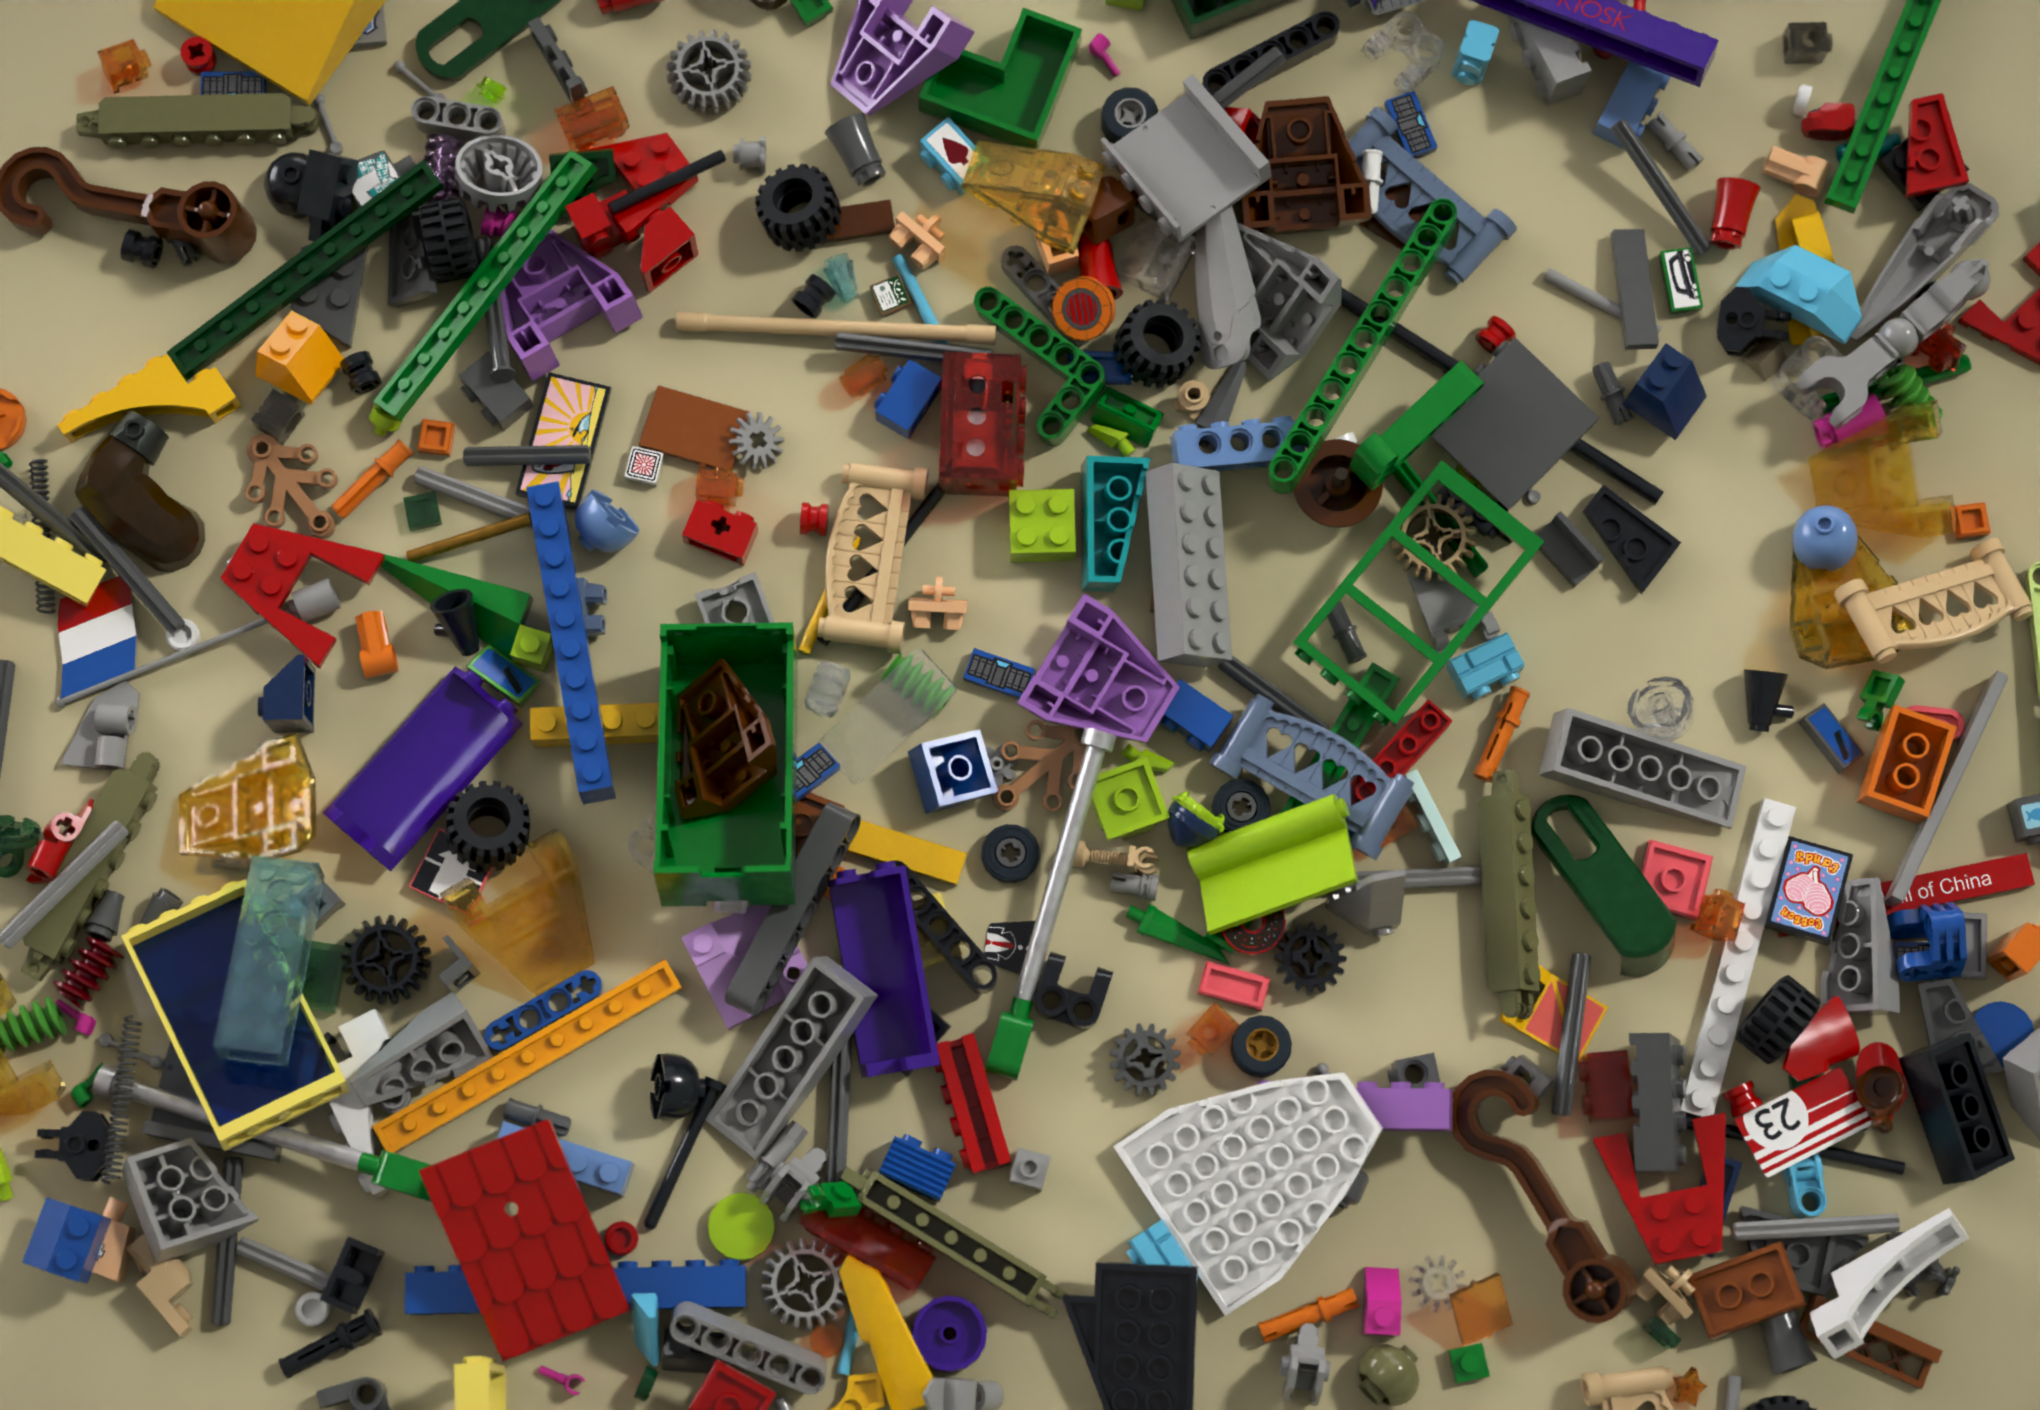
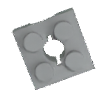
(744, 593)

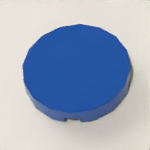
(2003, 1026)

